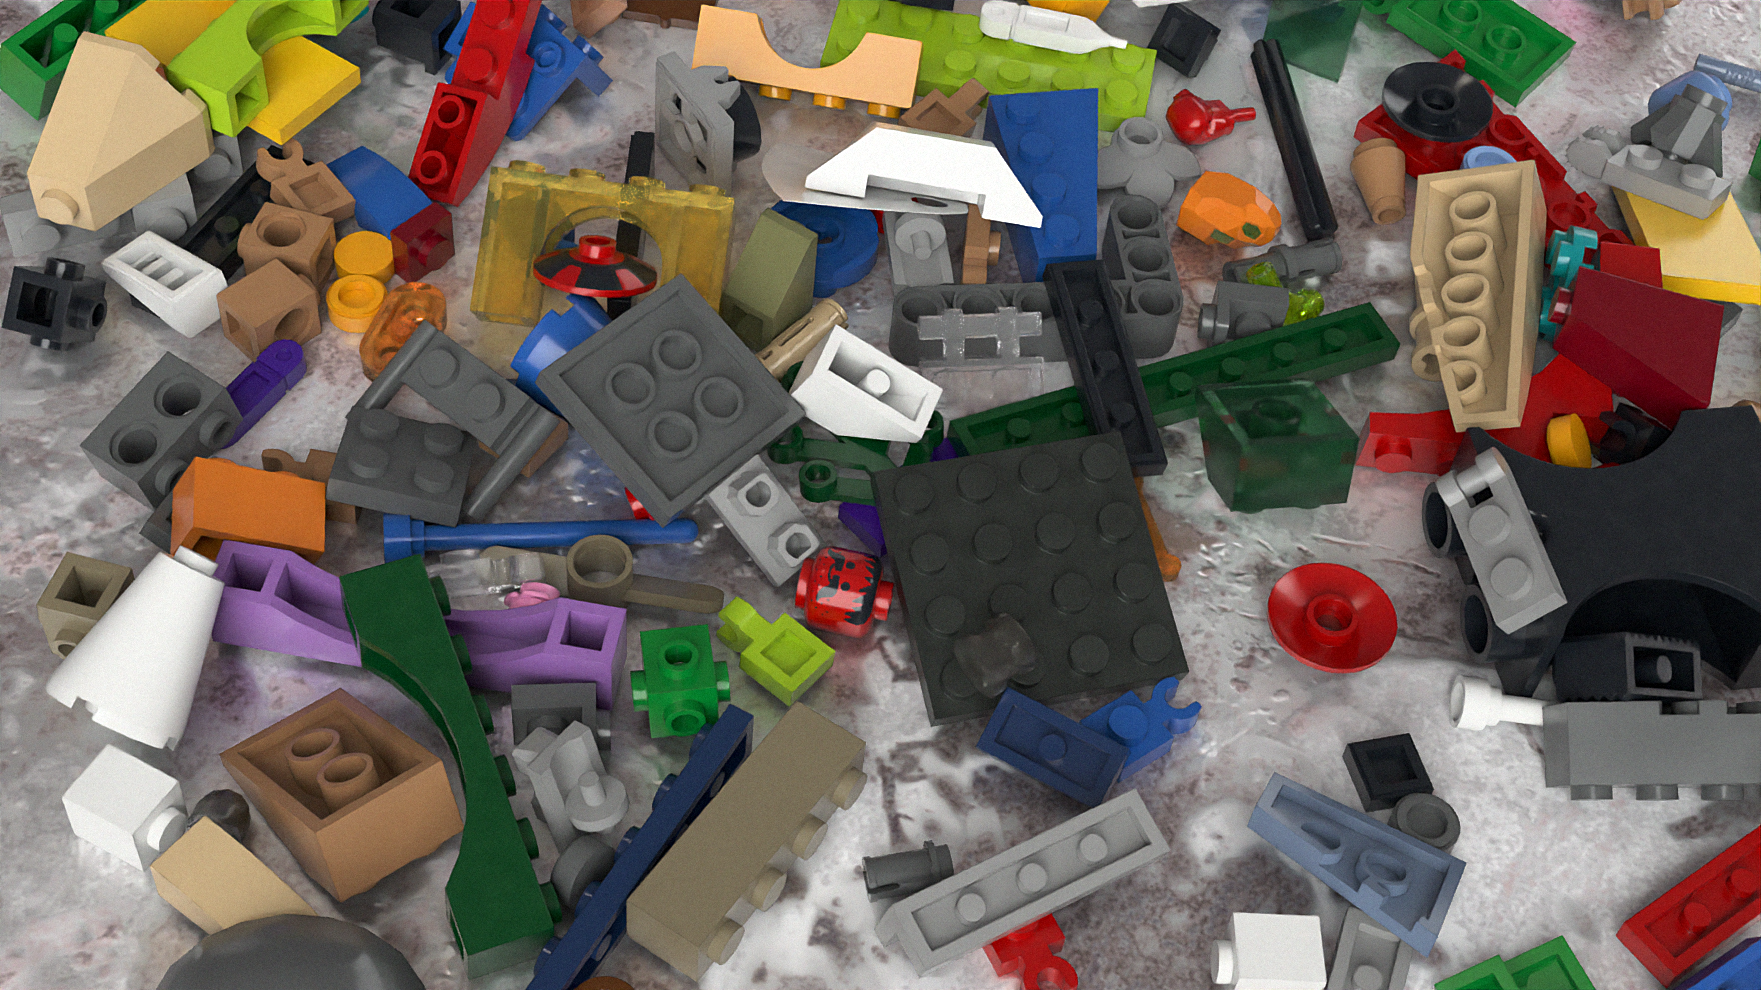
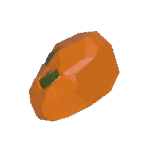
(1228, 212)

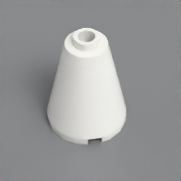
(146, 651)

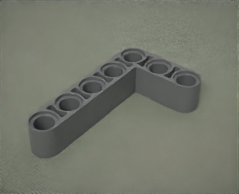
(1140, 274)

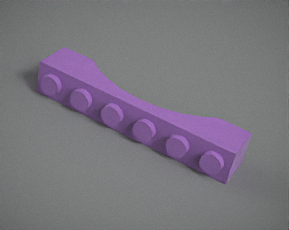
(296, 609)

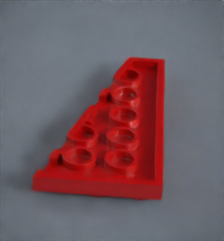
(1511, 135)

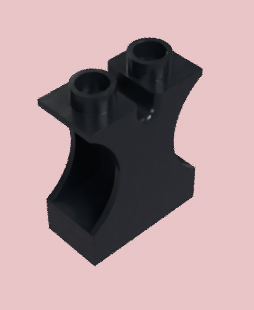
(1634, 547)

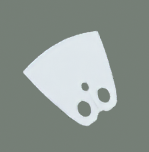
(786, 171)

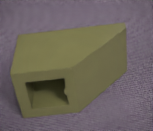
(771, 280)

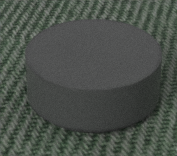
(1427, 820)
(578, 866)

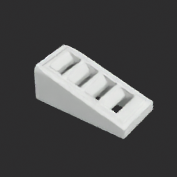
(174, 287)

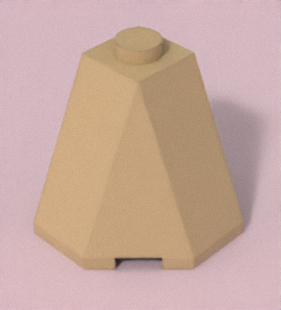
(114, 135)

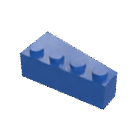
(1054, 155)

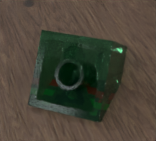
(1275, 445)

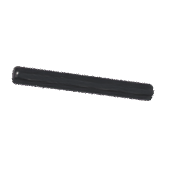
(1293, 141)

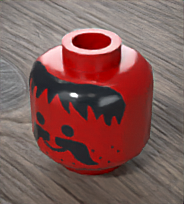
(843, 592)

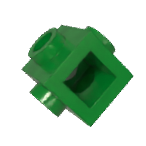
(674, 693)

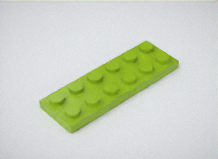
(960, 51)

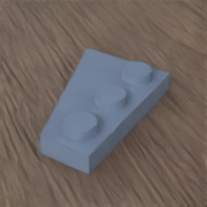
(1362, 859)

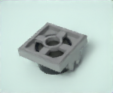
(703, 121)

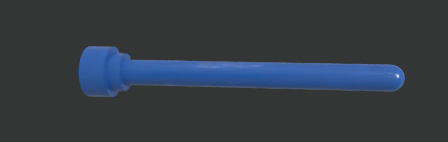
(410, 536)

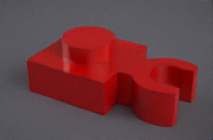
(1032, 954)

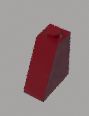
(1639, 341)

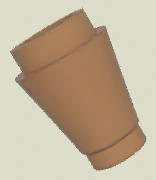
(1380, 176)

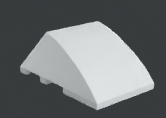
(929, 166)

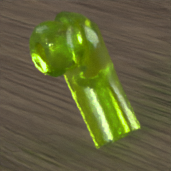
(1302, 305)

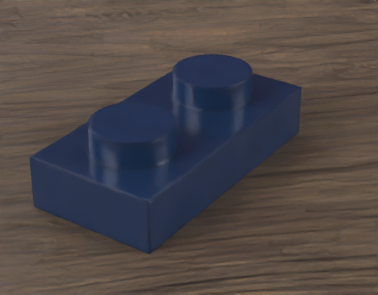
(1053, 749)

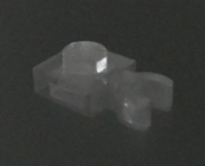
(470, 575)

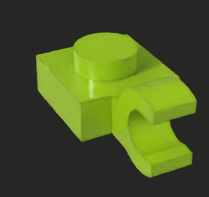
(776, 655)

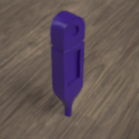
(265, 383)

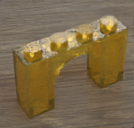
(534, 210)

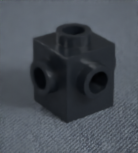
(55, 304)

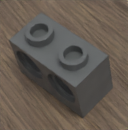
(154, 424)

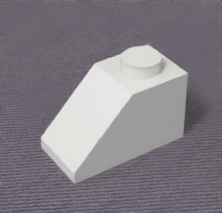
(863, 391)

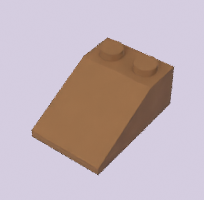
(346, 792)

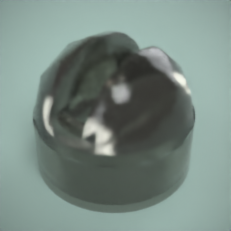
(226, 810)

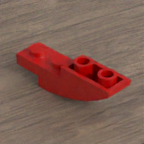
(479, 104)

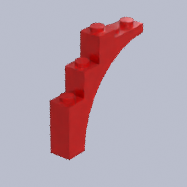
(1429, 439)

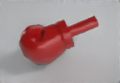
(1202, 121)

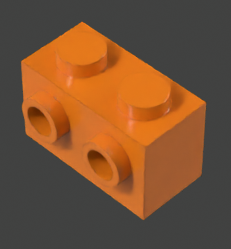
(247, 506)

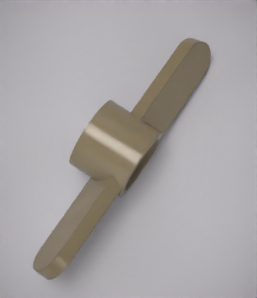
(614, 556)

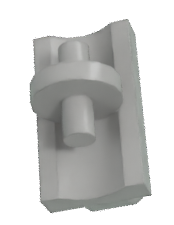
(916, 250)
(765, 520)
(570, 783)

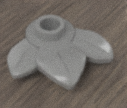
(1145, 162)

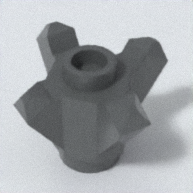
(1686, 129)

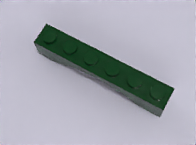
(493, 892)

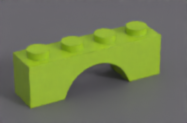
(226, 59)

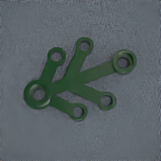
(850, 453)

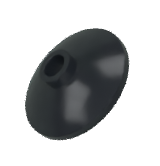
(1437, 102)

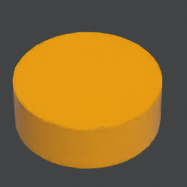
(365, 254)
(355, 302)
(1569, 442)

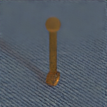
(1168, 564)

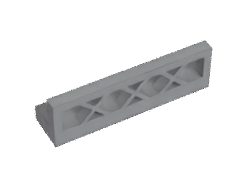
(1023, 883)

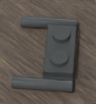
(472, 398)

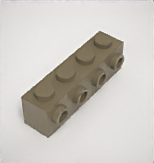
(746, 841)

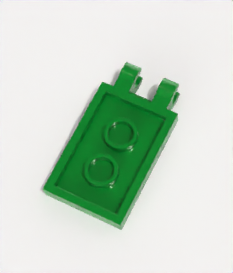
(1495, 37)

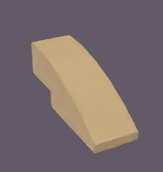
(221, 881)

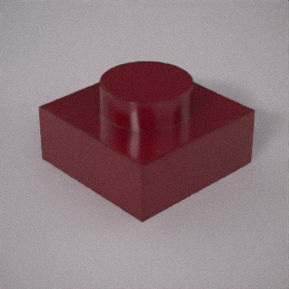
(423, 243)

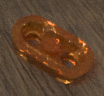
(396, 323)

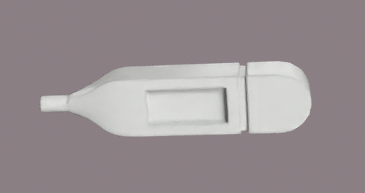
(1044, 28)

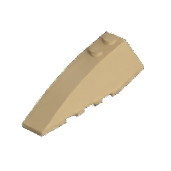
(1481, 285)

